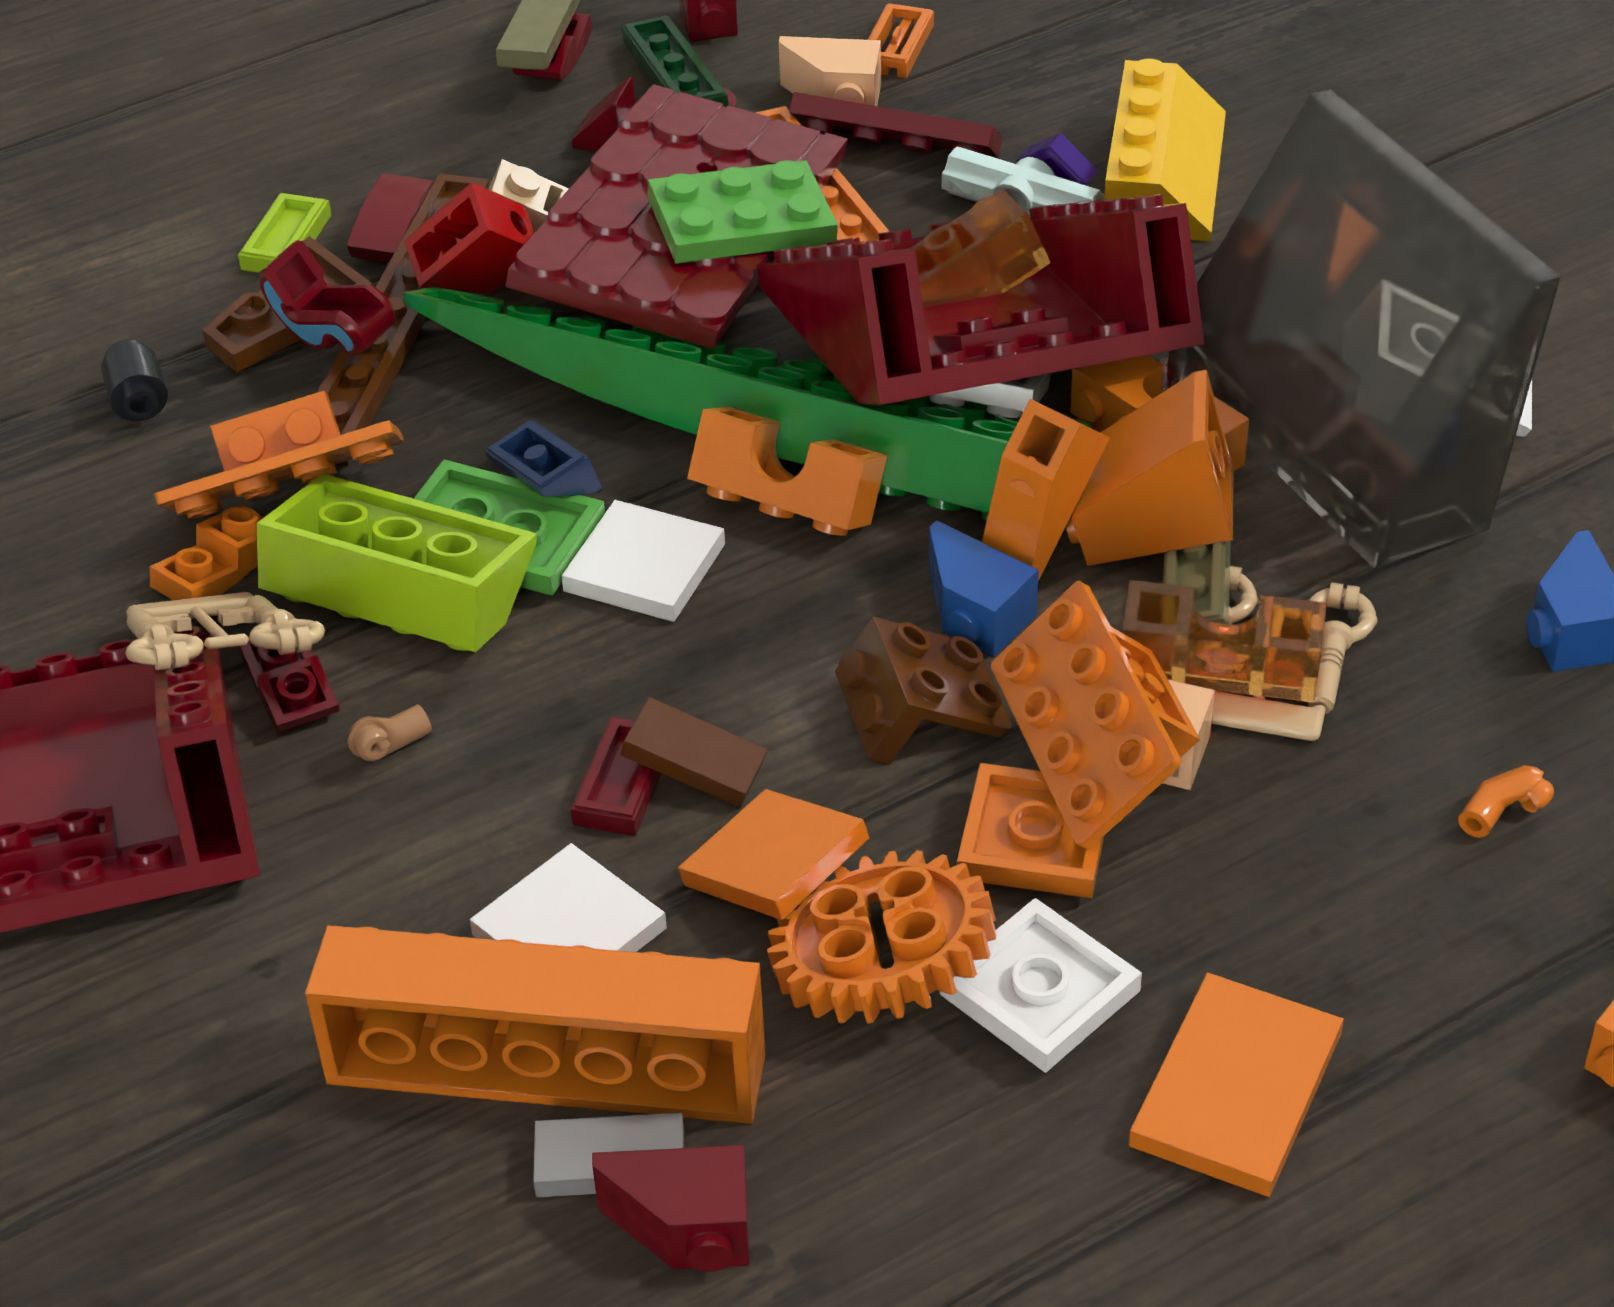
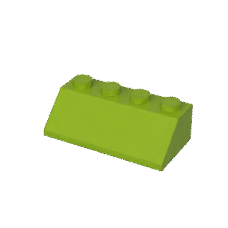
(394, 561)

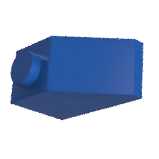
(980, 589)
(1575, 608)

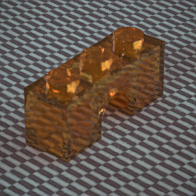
(1267, 656)

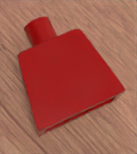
(469, 242)

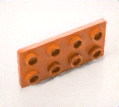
(276, 445)
(1092, 713)

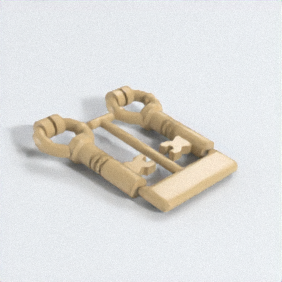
(161, 647)
(1285, 718)

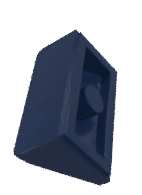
(544, 462)

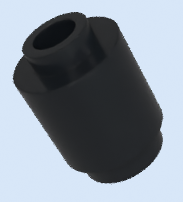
(133, 380)

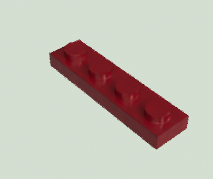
(873, 123)

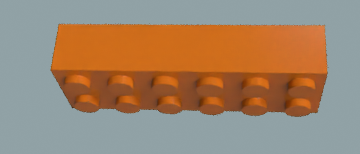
(538, 1023)

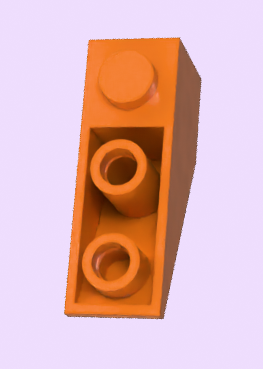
(1040, 483)

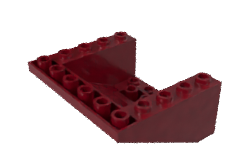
(1111, 293)
(117, 784)

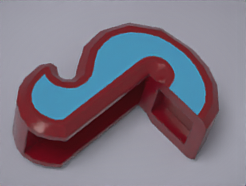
(321, 311)

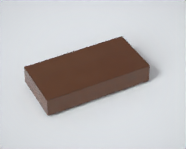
(694, 752)

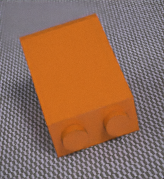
(1159, 480)

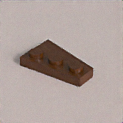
(251, 329)

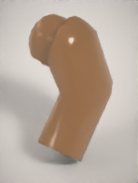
(379, 736)

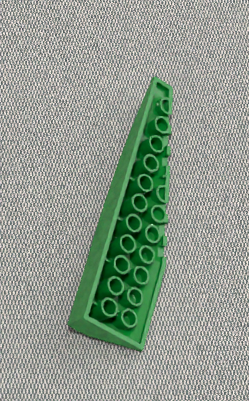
(930, 446)

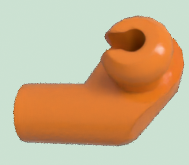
(1501, 791)

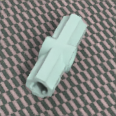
(1027, 182)

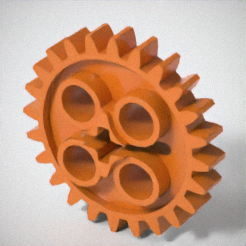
(933, 920)

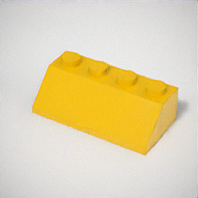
(1167, 141)

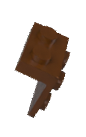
(909, 675)

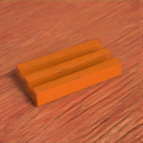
(915, 42)

